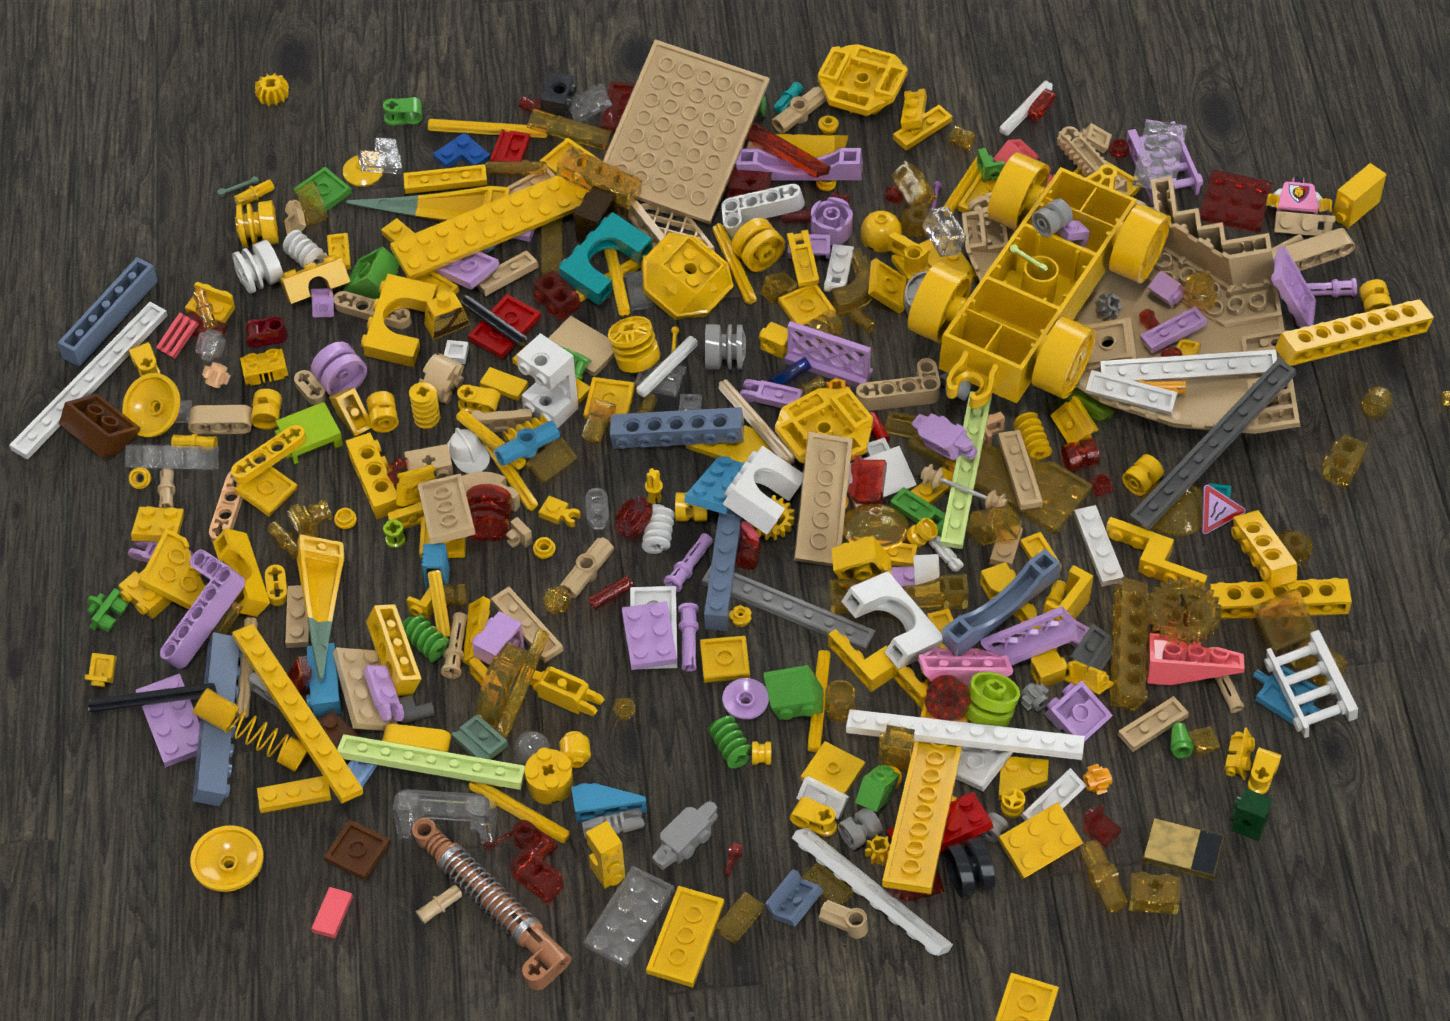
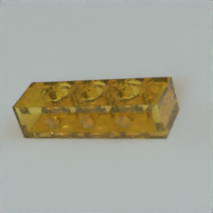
(600, 174)

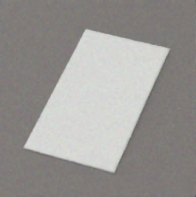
(926, 568)

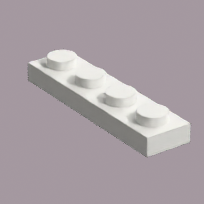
(1131, 392)
(1098, 545)

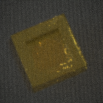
(1204, 740)

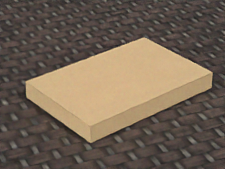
(586, 341)

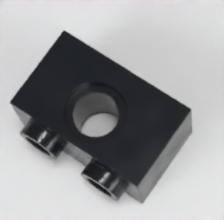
(557, 94)

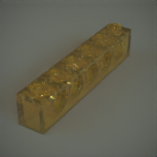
(1129, 644)

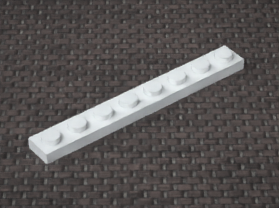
(1191, 366)
(878, 896)

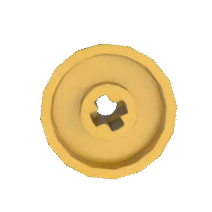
(758, 244)

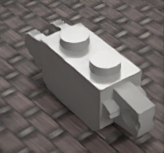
(685, 834)

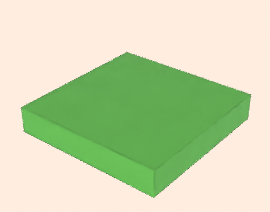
(330, 187)

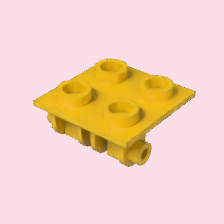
(261, 363)

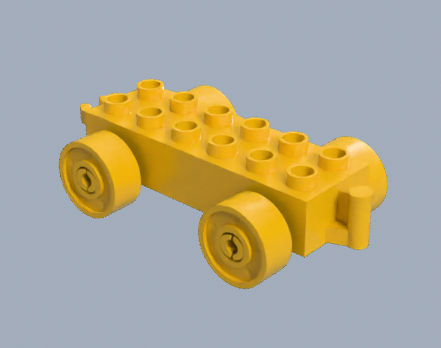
(1019, 317)

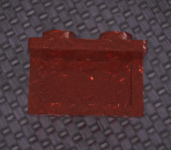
(867, 481)

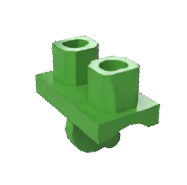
(101, 618)

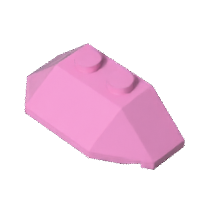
(943, 662)

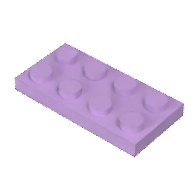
(1293, 288)
(172, 724)

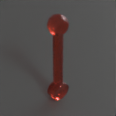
(489, 845)

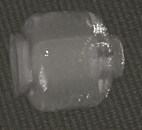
(210, 345)

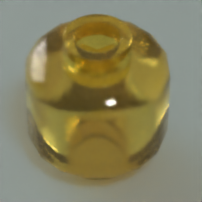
(1377, 402)

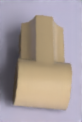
(843, 917)

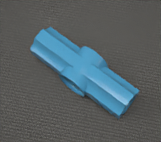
(526, 443)

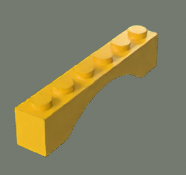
(1046, 667)

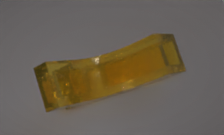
(855, 294)
(498, 682)

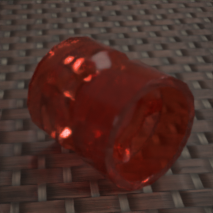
(1080, 454)

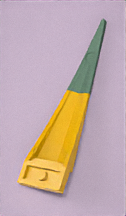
(436, 206)
(320, 572)

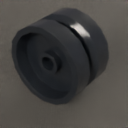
(970, 866)

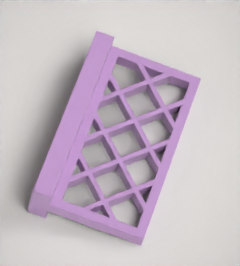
(828, 364)

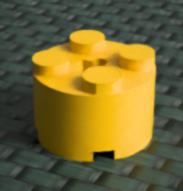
(549, 776)

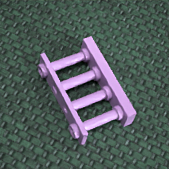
(1186, 164)

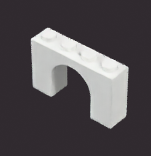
(747, 499)
(887, 595)

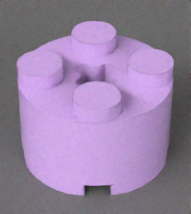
(833, 219)

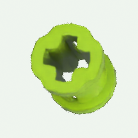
(390, 535)

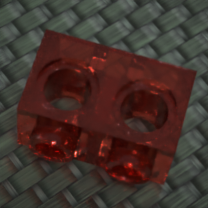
(556, 295)
(537, 875)

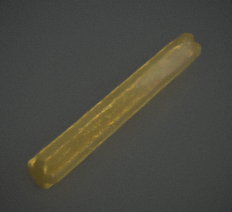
(522, 683)

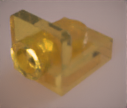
(777, 284)

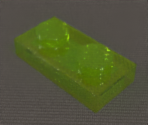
(1096, 409)

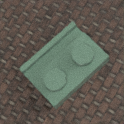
(479, 739)

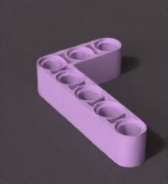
(205, 612)

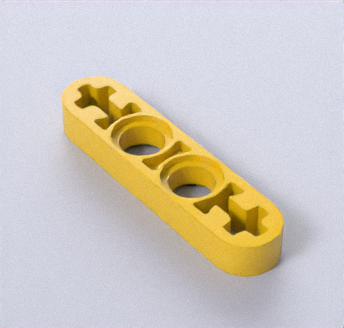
(266, 451)

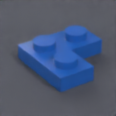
(461, 149)

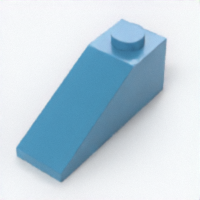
(599, 800)

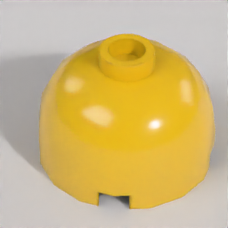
(877, 229)

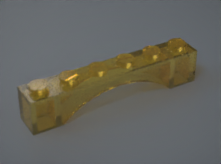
(940, 593)

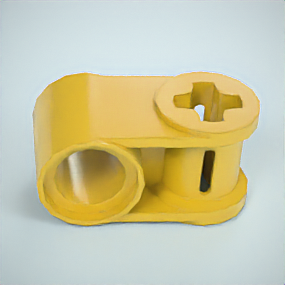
(144, 359)
(480, 399)
(1263, 770)
(814, 816)

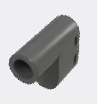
(413, 712)

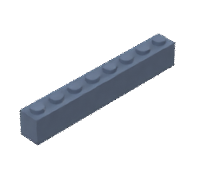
(214, 744)

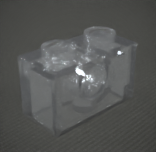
(944, 231)

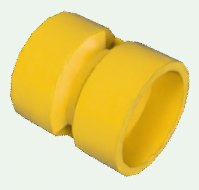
(1374, 295)
(266, 409)
(382, 411)
(1142, 475)
(684, 512)

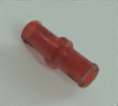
(610, 592)

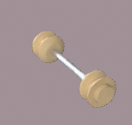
(936, 477)

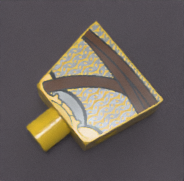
(444, 315)

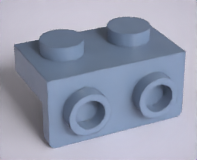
(793, 899)

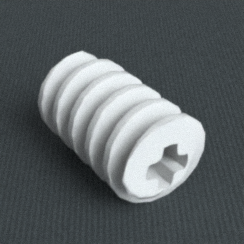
(302, 249)
(659, 530)

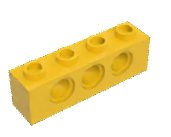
(372, 474)
(1264, 549)
(393, 648)

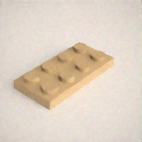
(446, 509)
(355, 688)

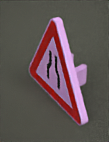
(1217, 509)

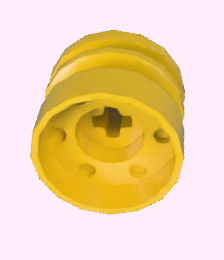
(257, 223)
(634, 344)

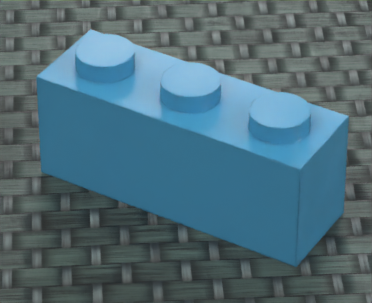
(325, 694)

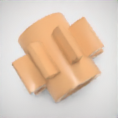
(216, 375)

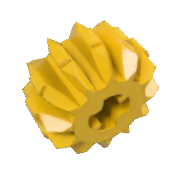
(271, 89)

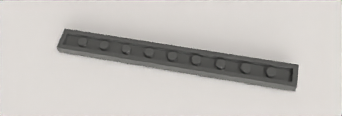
(1213, 444)

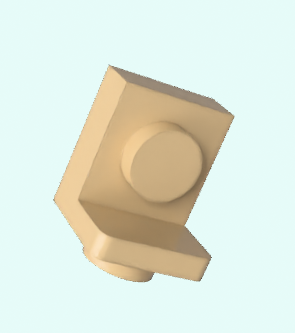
(1097, 137)

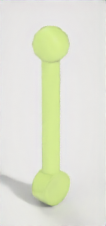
(1014, 249)

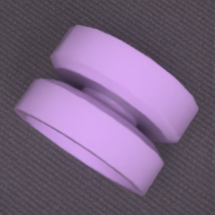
(338, 368)

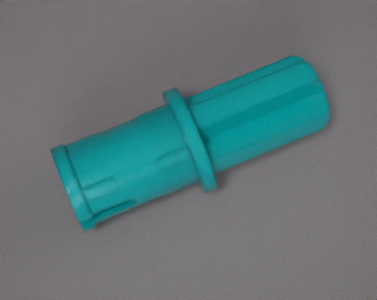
(786, 97)

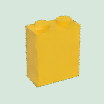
(1359, 195)

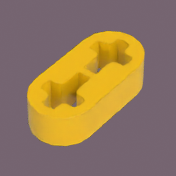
(272, 585)

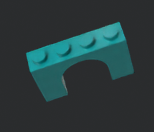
(611, 234)

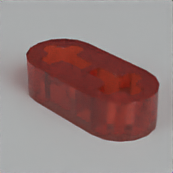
(1041, 105)

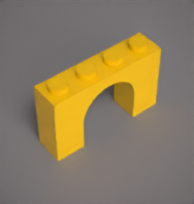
(396, 294)

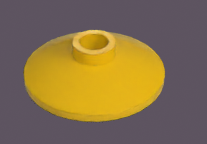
(356, 177)

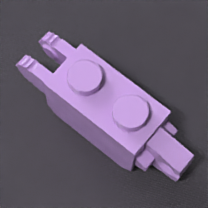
(944, 436)

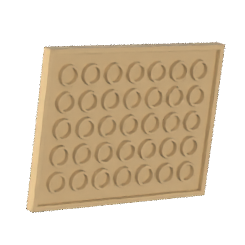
(685, 129)

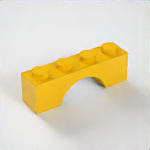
(236, 551)

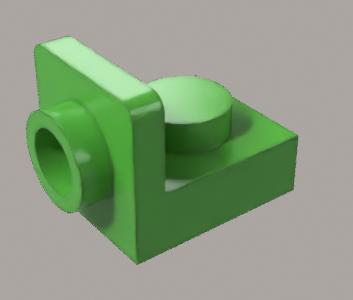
(988, 168)

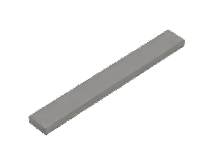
(797, 610)

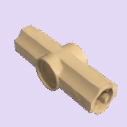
(798, 110)
(594, 559)

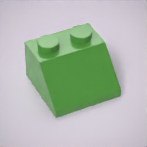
(370, 272)
(794, 692)

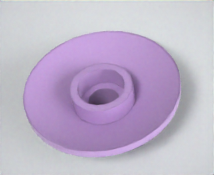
(745, 690)

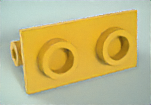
(1093, 678)
(1242, 745)

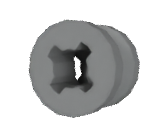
(1000, 825)

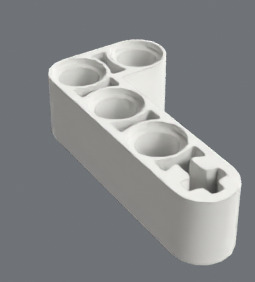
(762, 204)

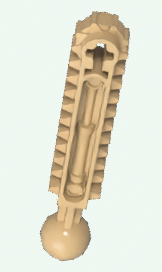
(1085, 156)

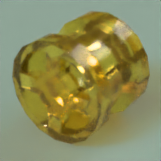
(320, 511)

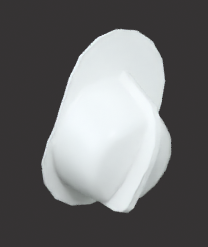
(468, 451)

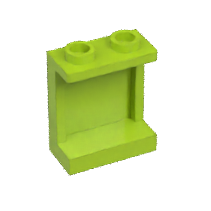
(318, 428)

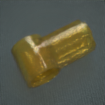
(599, 416)
(302, 521)

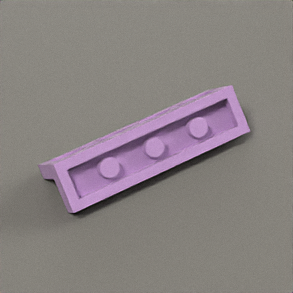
(1033, 640)

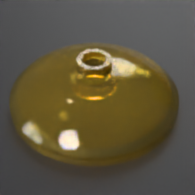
(1184, 515)
(880, 520)

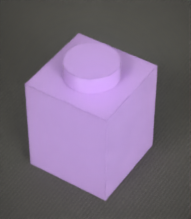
(1166, 289)

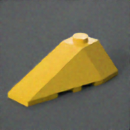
(816, 144)

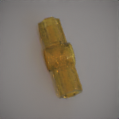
(1103, 876)

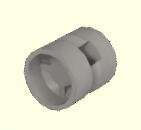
(1052, 217)
(861, 827)

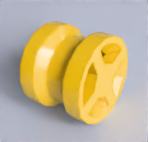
(761, 753)
(1009, 798)

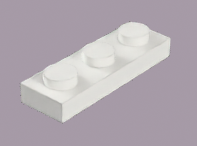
(1062, 791)

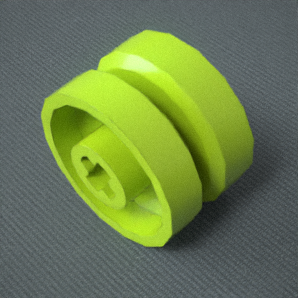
(992, 699)

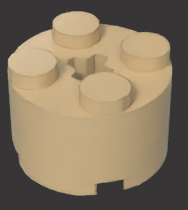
(443, 375)

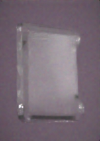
(418, 804)

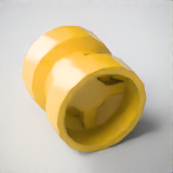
(922, 532)

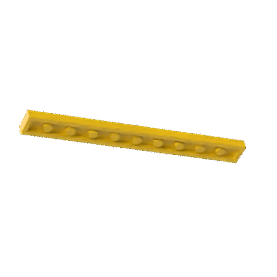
(297, 713)

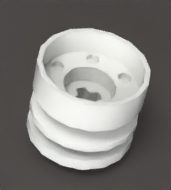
(254, 267)

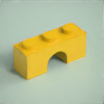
(296, 283)
(607, 854)

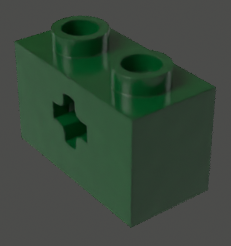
(1250, 814)

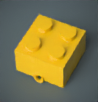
(860, 559)

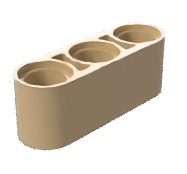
(220, 419)

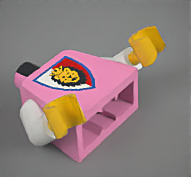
(1298, 198)

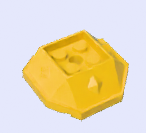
(861, 78)
(677, 291)
(827, 413)

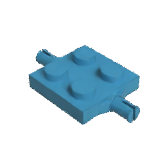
(1274, 700)

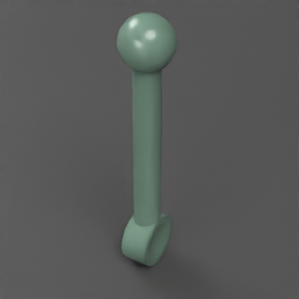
(222, 192)

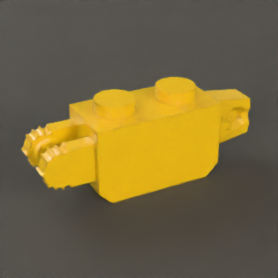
(565, 691)

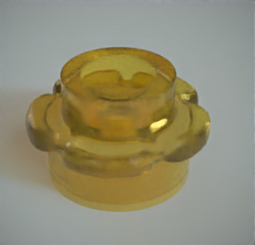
(624, 713)

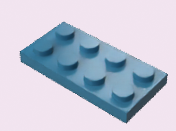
(711, 486)

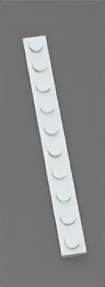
(89, 379)
(970, 734)

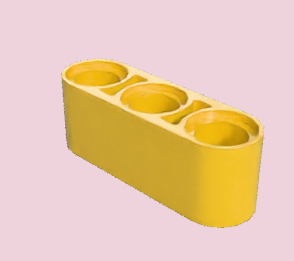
(418, 737)

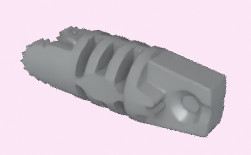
(624, 821)

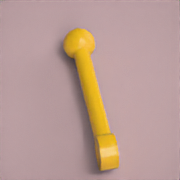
(675, 330)

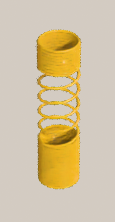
(222, 712)

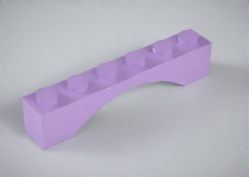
(844, 163)

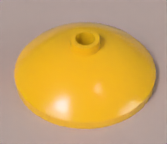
(143, 403)
(222, 848)

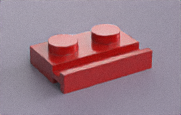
(510, 146)

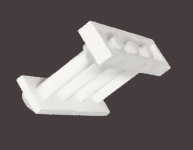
(1325, 666)

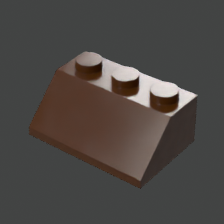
(98, 425)

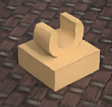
(519, 534)

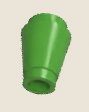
(1181, 742)

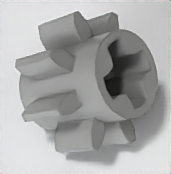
(1108, 305)
(1035, 697)

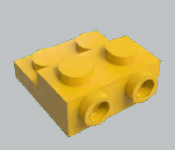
(145, 600)

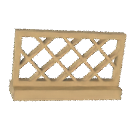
(646, 223)

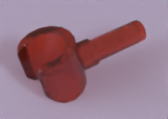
(735, 850)

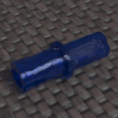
(791, 371)

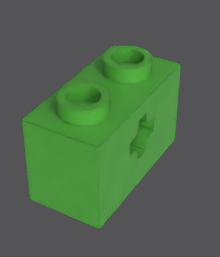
(877, 787)

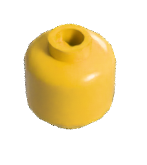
(576, 748)

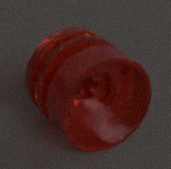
(490, 511)

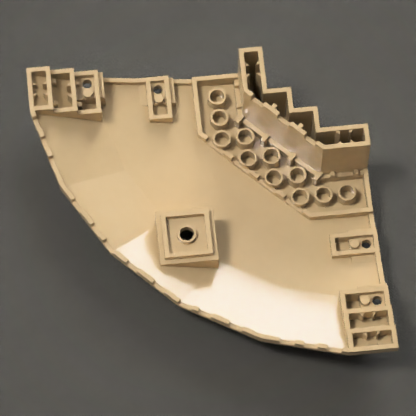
(1240, 321)

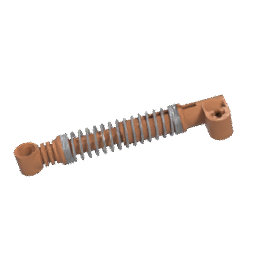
(450, 858)

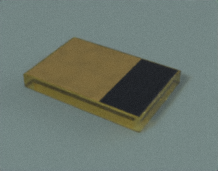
(1183, 848)

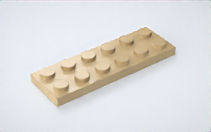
(822, 498)

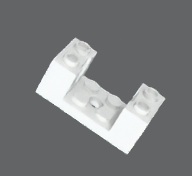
(555, 385)

